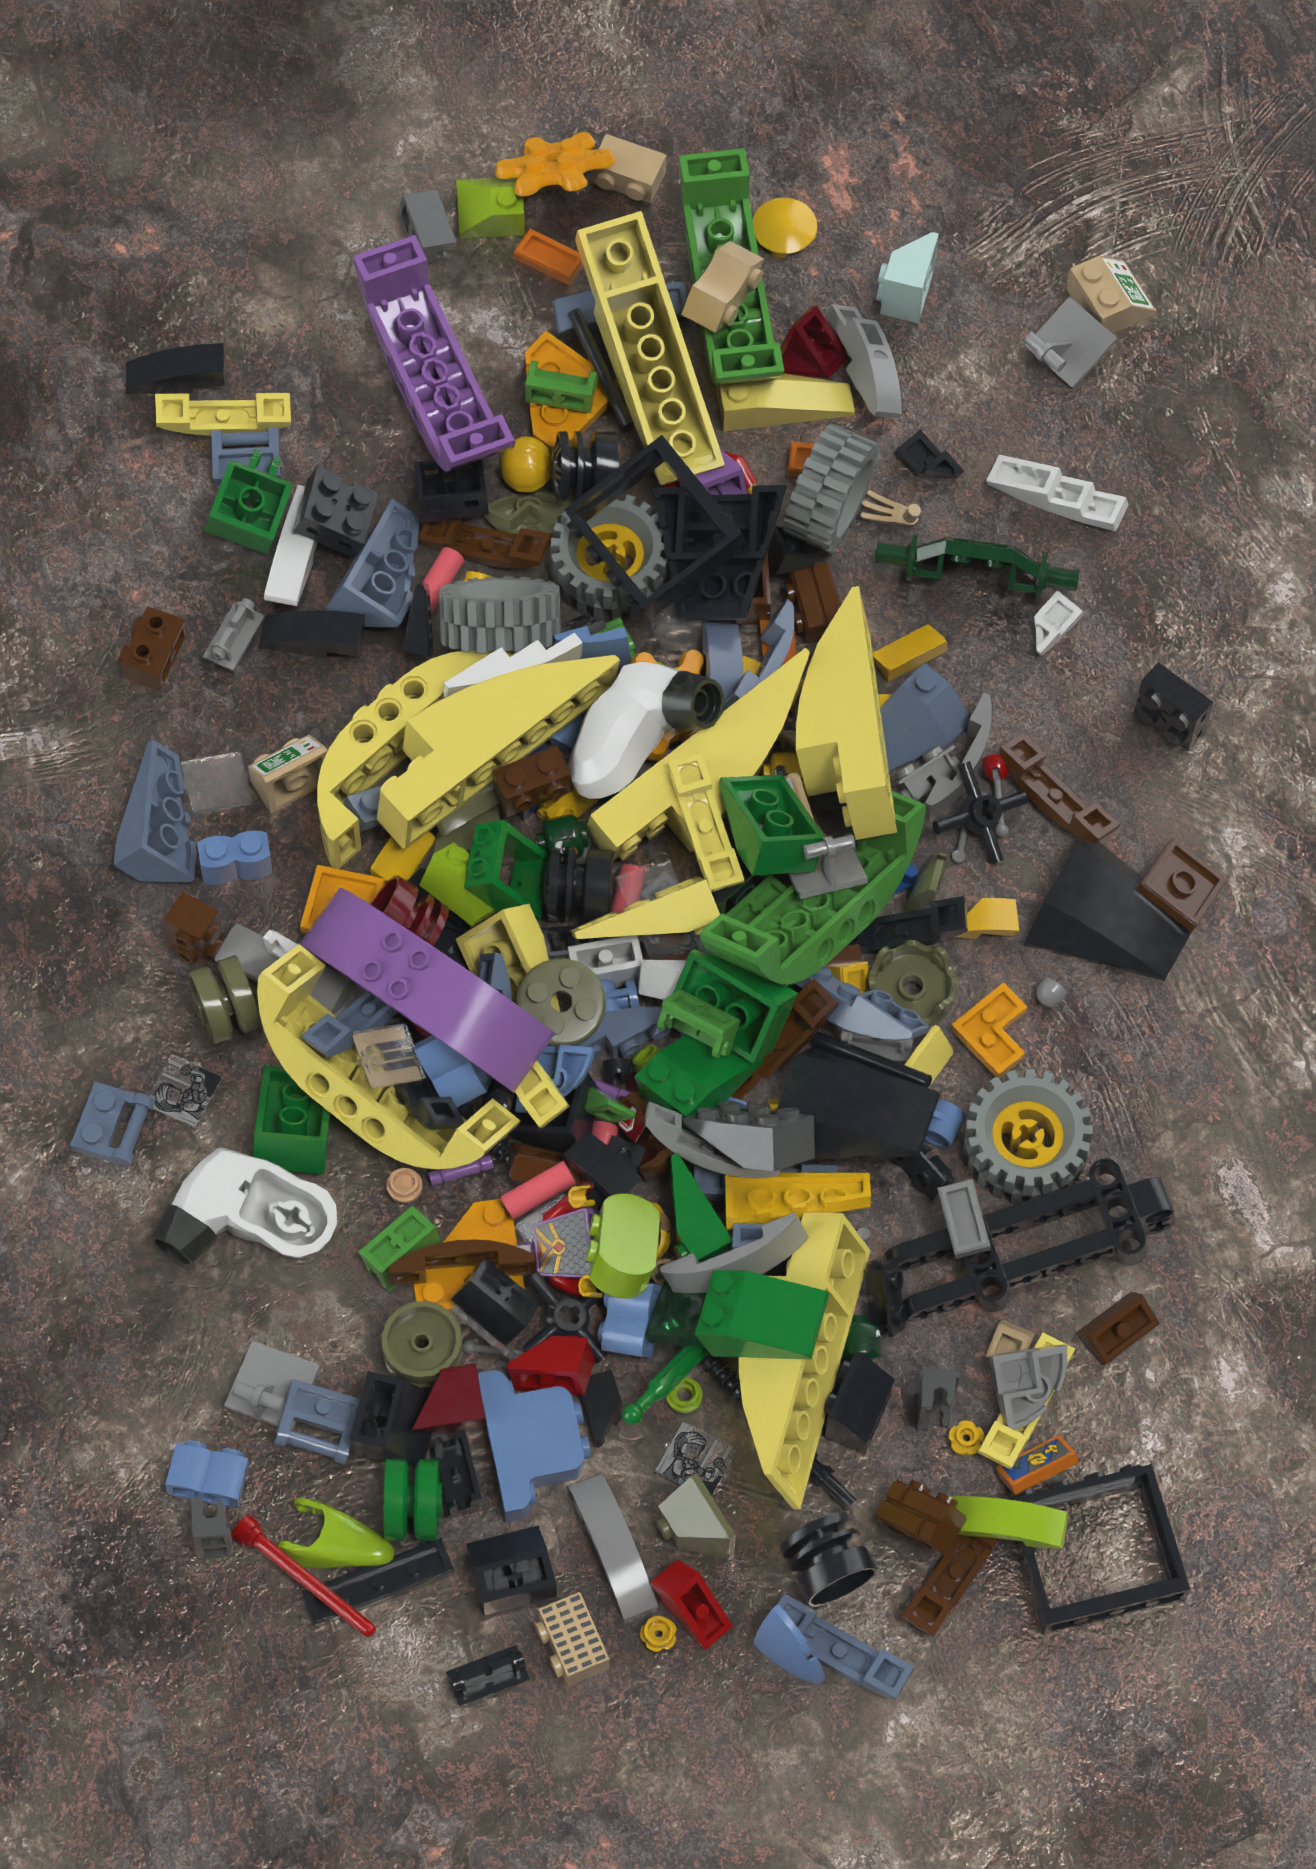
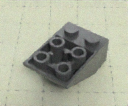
(756, 1135)

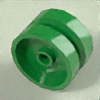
(412, 1500)

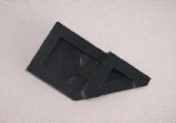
(925, 459)
(602, 1405)

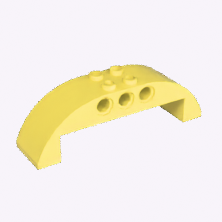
(374, 747)
(342, 1083)

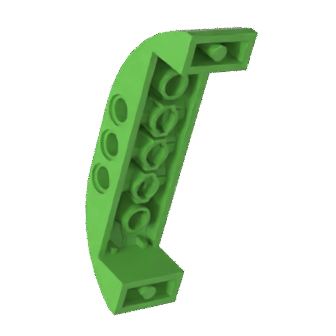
(715, 213)
(803, 935)

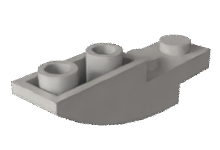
(872, 360)

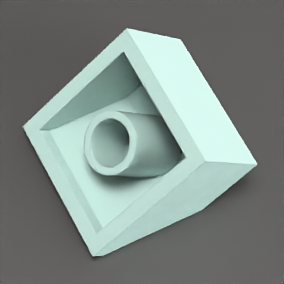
(907, 279)

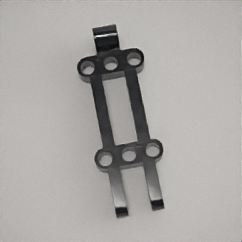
(1147, 1214)

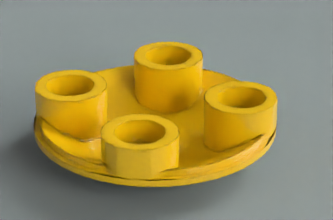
(784, 226)

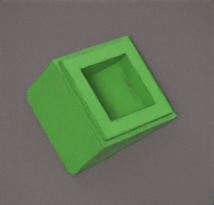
(607, 1107)

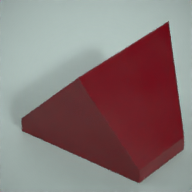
(812, 347)
(453, 1402)

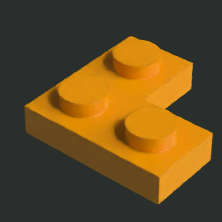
(984, 1027)

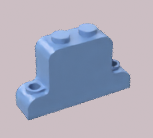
(531, 1440)

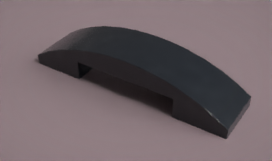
(928, 926)
(421, 1096)

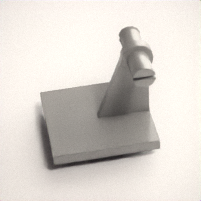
(1070, 342)
(835, 870)
(265, 1380)

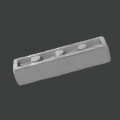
(249, 947)

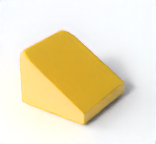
(853, 973)

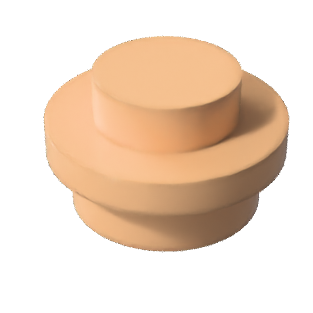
(404, 1185)

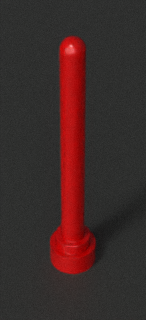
(250, 1533)

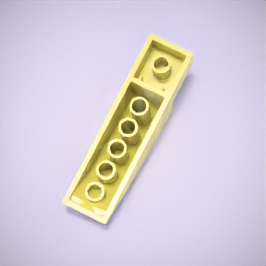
(647, 342)
(842, 726)
(480, 730)
(730, 749)
(788, 1396)

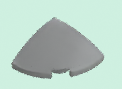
(1026, 1381)

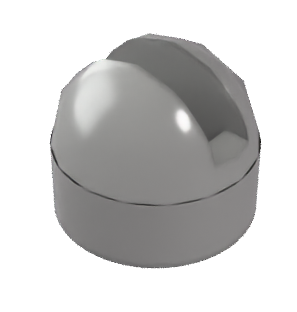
(1050, 992)

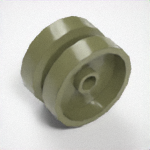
(229, 998)
(421, 1342)

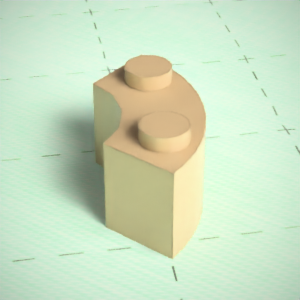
(723, 287)

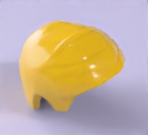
(526, 465)

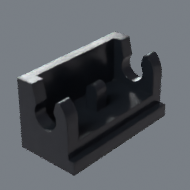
(496, 1301)
(457, 1475)

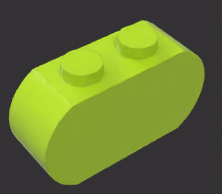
(623, 1245)

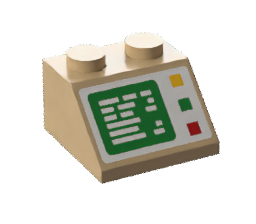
(1109, 293)
(288, 772)

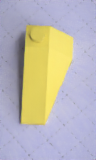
(782, 401)
(675, 910)
(515, 936)

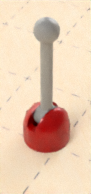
(996, 771)

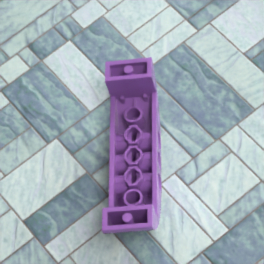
(427, 357)
(427, 988)

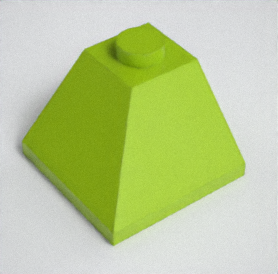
(489, 208)
(446, 882)

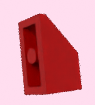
(552, 1363)
(691, 1603)

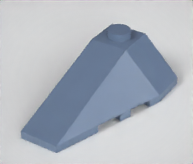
(382, 571)
(921, 716)
(153, 831)

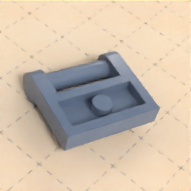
(221, 456)
(101, 1120)
(319, 1409)

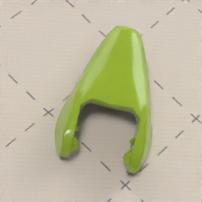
(341, 1541)

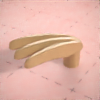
(893, 512)

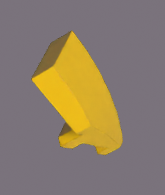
(992, 917)

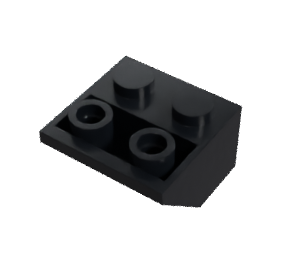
(859, 1403)
(387, 1418)
(512, 1570)

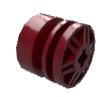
(422, 918)

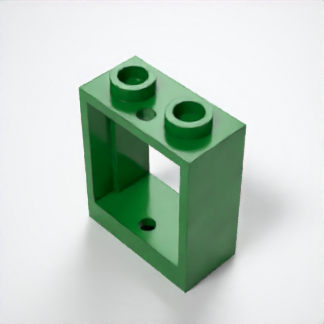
(483, 872)

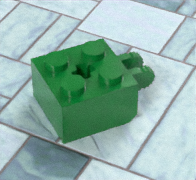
(264, 492)

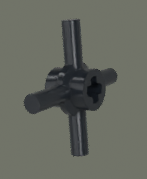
(969, 812)
(566, 1304)

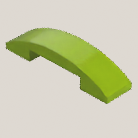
(1013, 1520)

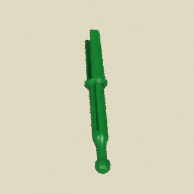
(665, 1382)

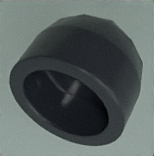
(617, 1068)

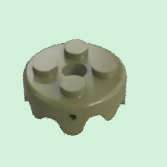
(922, 965)
(575, 981)

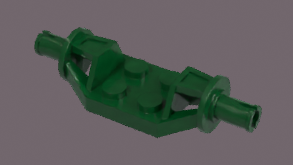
(993, 553)

